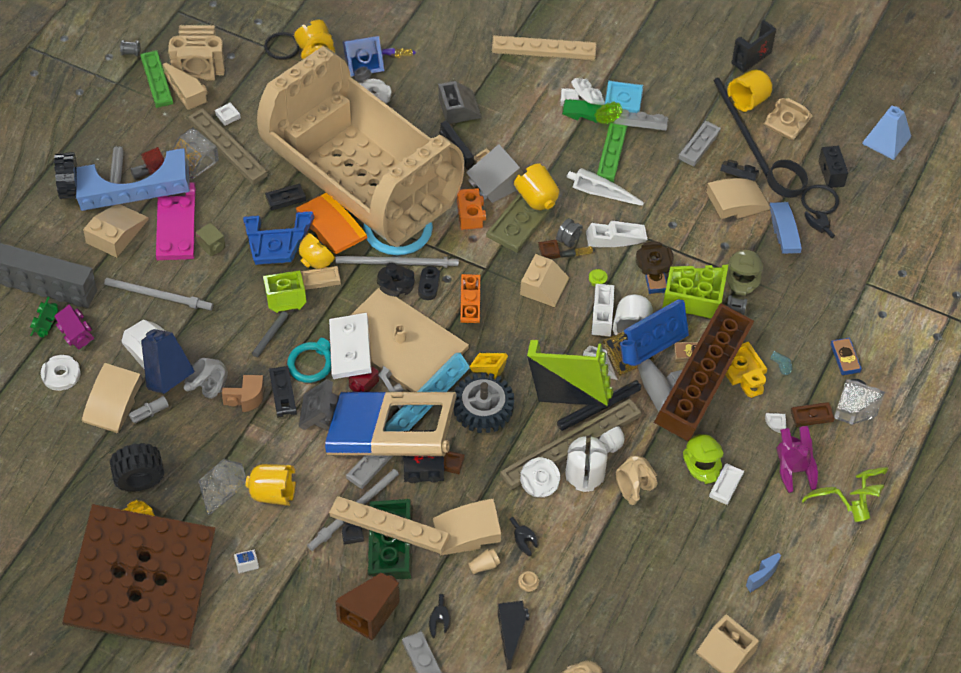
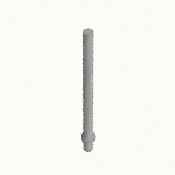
(397, 260)

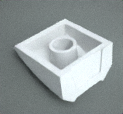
(133, 336)

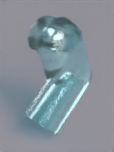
(784, 362)

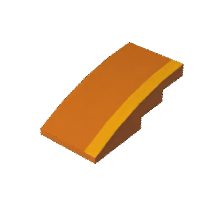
(333, 223)

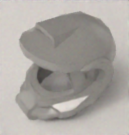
(208, 374)

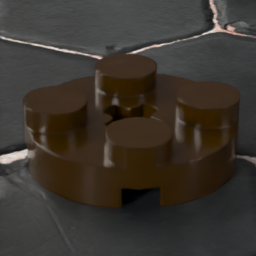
(650, 266)

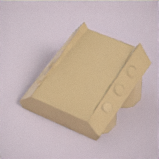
(788, 118)

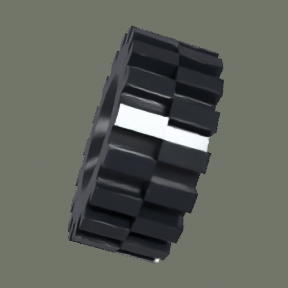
(66, 174)

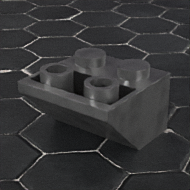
(458, 102)

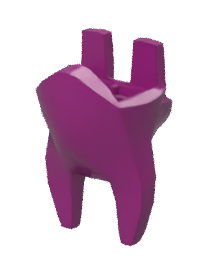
(797, 456)

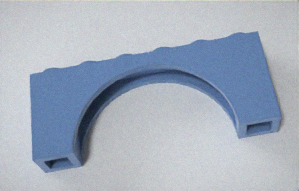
(168, 180)

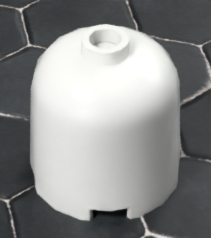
(630, 311)

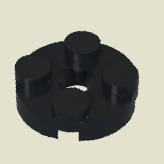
(391, 272)

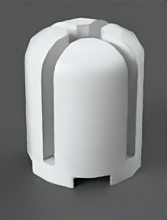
(579, 462)

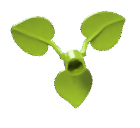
(859, 507)

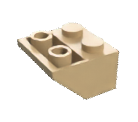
(728, 646)

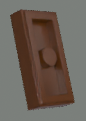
(812, 414)

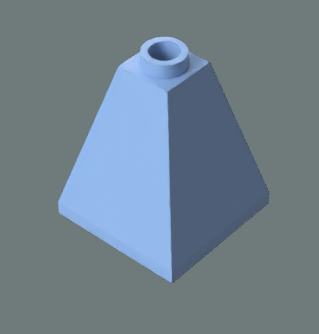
(890, 133)

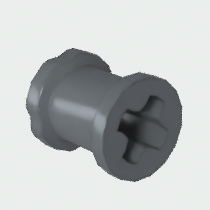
(130, 48)
(742, 302)

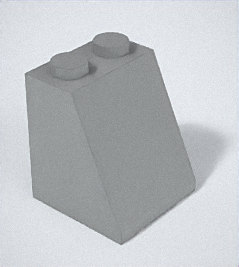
(495, 174)

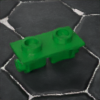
(40, 324)

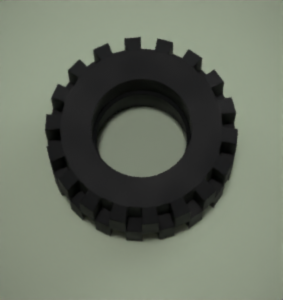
(136, 467)

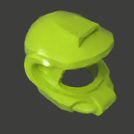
(705, 450)

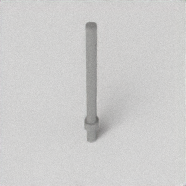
(193, 302)
(326, 533)

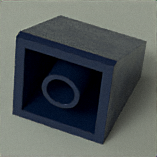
(164, 361)

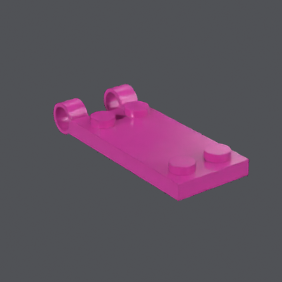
(176, 226)

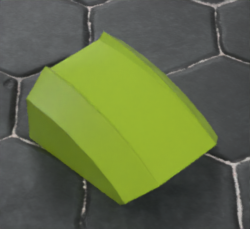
(285, 291)

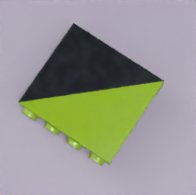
(570, 377)

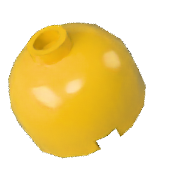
(304, 33)
(314, 253)

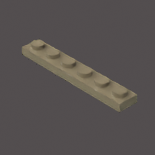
(228, 146)

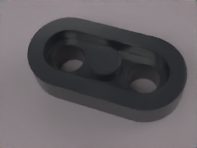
(429, 279)

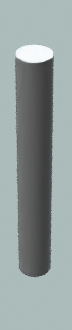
(270, 333)

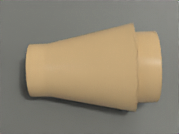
(484, 561)

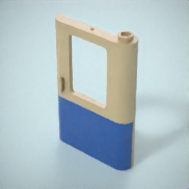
(361, 421)

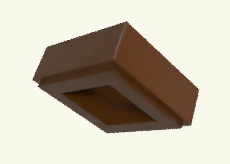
(549, 249)
(453, 462)

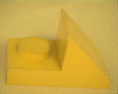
(490, 363)

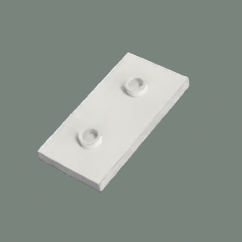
(350, 346)

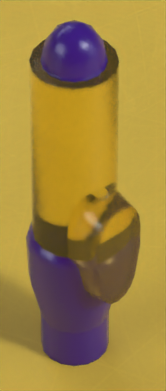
(396, 53)

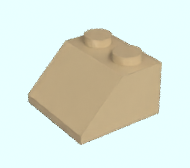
(543, 281)

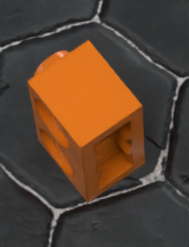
(470, 209)

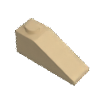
(186, 86)

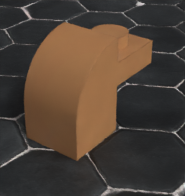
(248, 396)

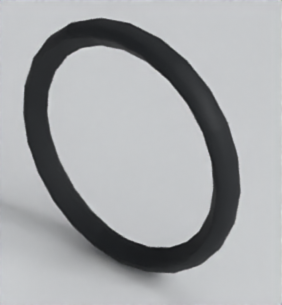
(280, 57)
(824, 187)

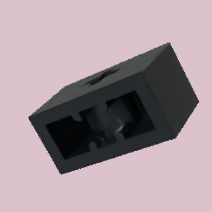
(833, 166)

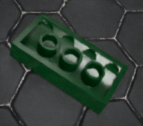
(386, 553)

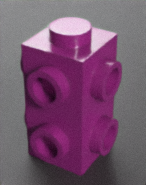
(72, 324)

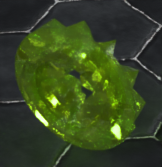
(614, 112)

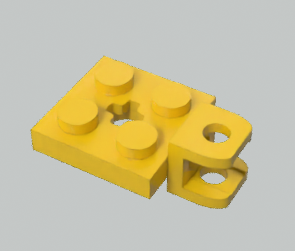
(750, 374)

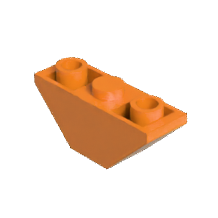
(470, 298)

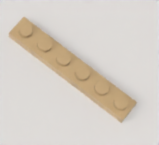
(544, 47)
(389, 525)

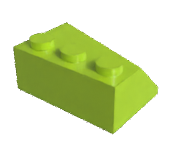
(698, 287)

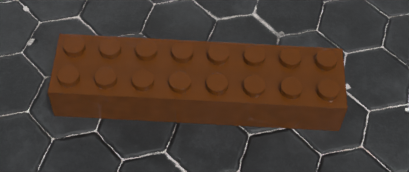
(703, 372)

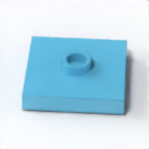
(626, 94)

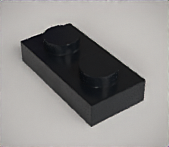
(747, 171)
(285, 197)

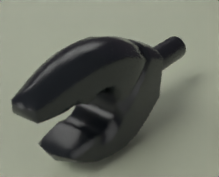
(821, 224)
(524, 534)
(439, 615)

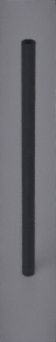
(761, 161)

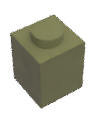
(210, 239)

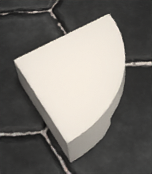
(776, 421)

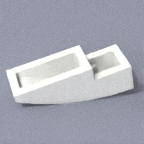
(615, 234)
(603, 310)

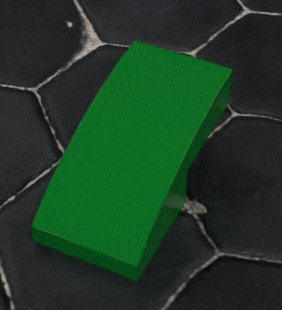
(578, 108)

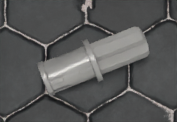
(149, 410)

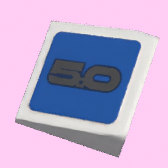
(246, 561)

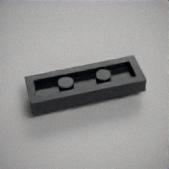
(449, 133)

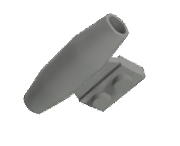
(656, 383)

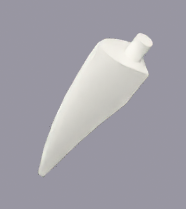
(597, 185)

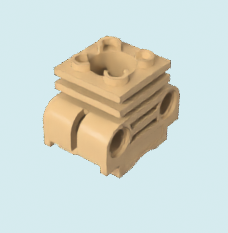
(197, 52)

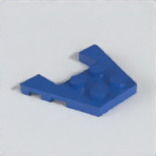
(279, 244)

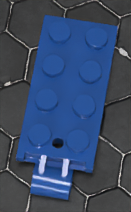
(655, 333)

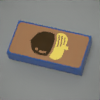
(656, 283)
(845, 356)

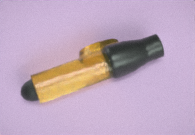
(576, 252)

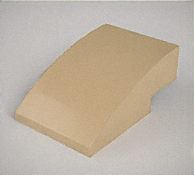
(736, 197)
(111, 398)
(469, 526)

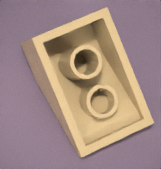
(114, 229)

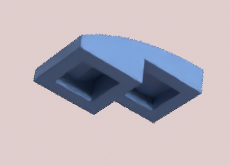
(765, 571)

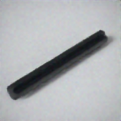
(589, 410)

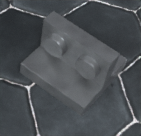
(318, 406)

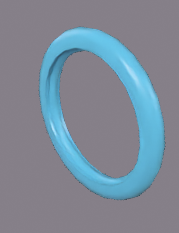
(403, 250)

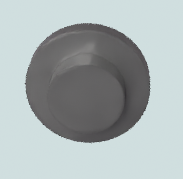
(362, 74)

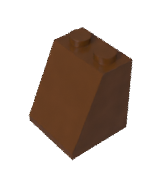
(369, 605)

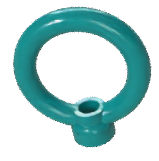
(321, 347)

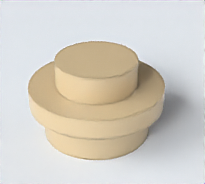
(528, 581)

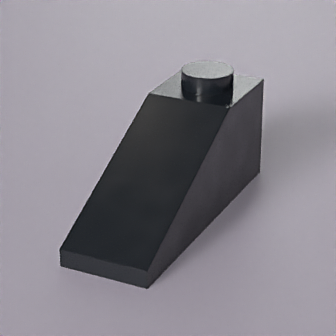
(512, 623)

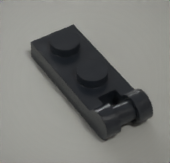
(282, 391)

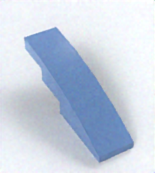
(785, 227)

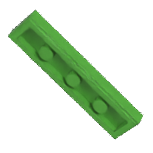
(156, 79)
(612, 151)

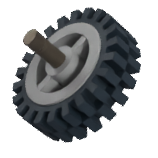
(483, 403)

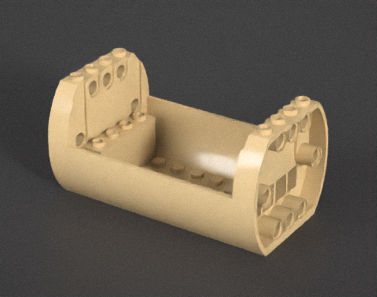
(325, 112)

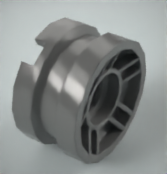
(569, 232)

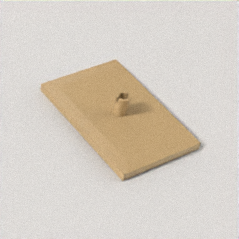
(406, 340)

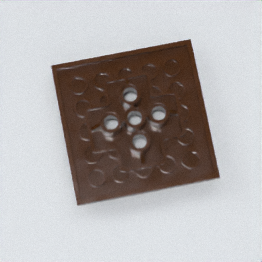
(115, 544)

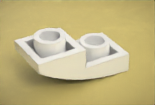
(589, 94)

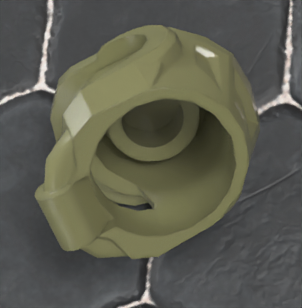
(747, 264)

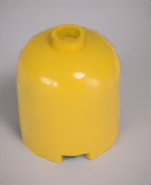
(750, 89)
(537, 187)
(272, 484)

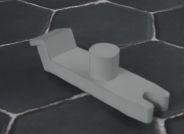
(384, 375)

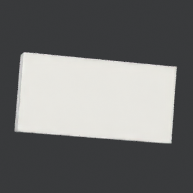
(726, 484)

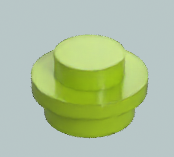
(597, 277)

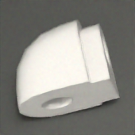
(613, 439)

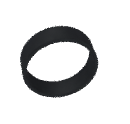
(795, 167)

